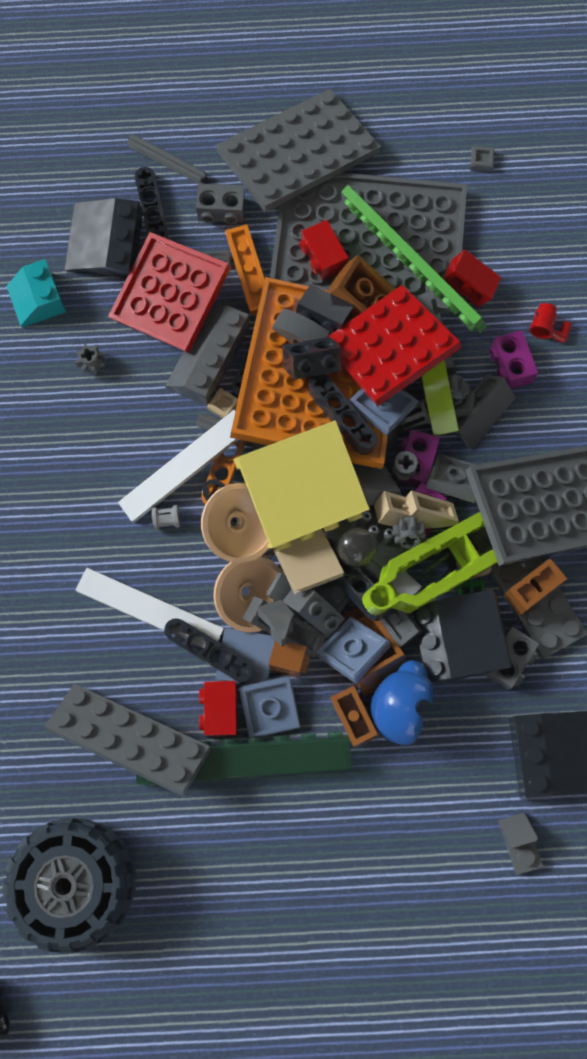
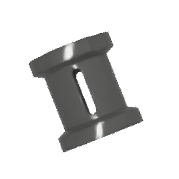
(411, 461)

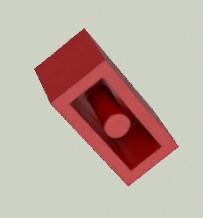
(323, 250)
(471, 278)
(219, 709)

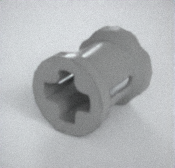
(165, 517)

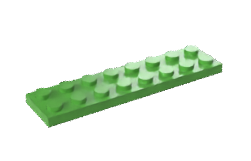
(407, 256)

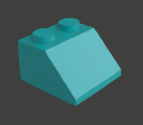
(35, 294)

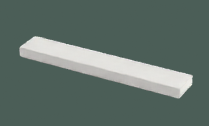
(179, 469)
(143, 606)

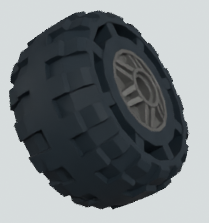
(99, 877)

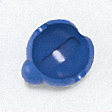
(396, 702)

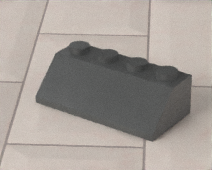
(212, 353)

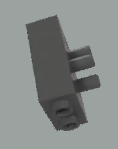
(385, 540)

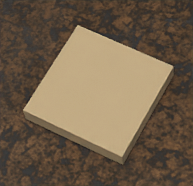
(309, 562)

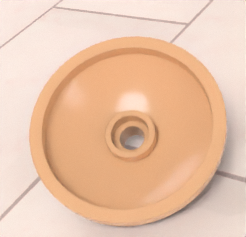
(233, 543)
(228, 589)

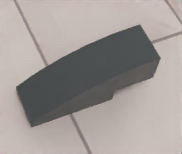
(302, 633)

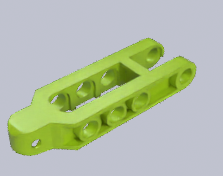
(383, 594)

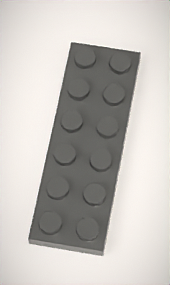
(547, 622)
(128, 739)

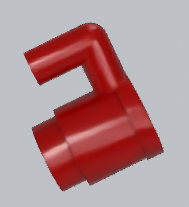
(544, 323)

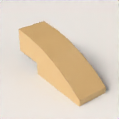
(430, 510)

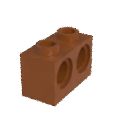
(535, 587)
(289, 659)

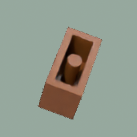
(355, 716)

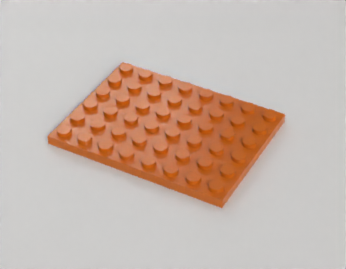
(270, 400)

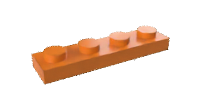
(247, 265)

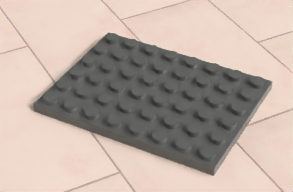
(419, 211)

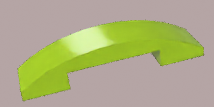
(439, 400)

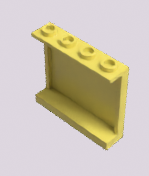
(302, 485)

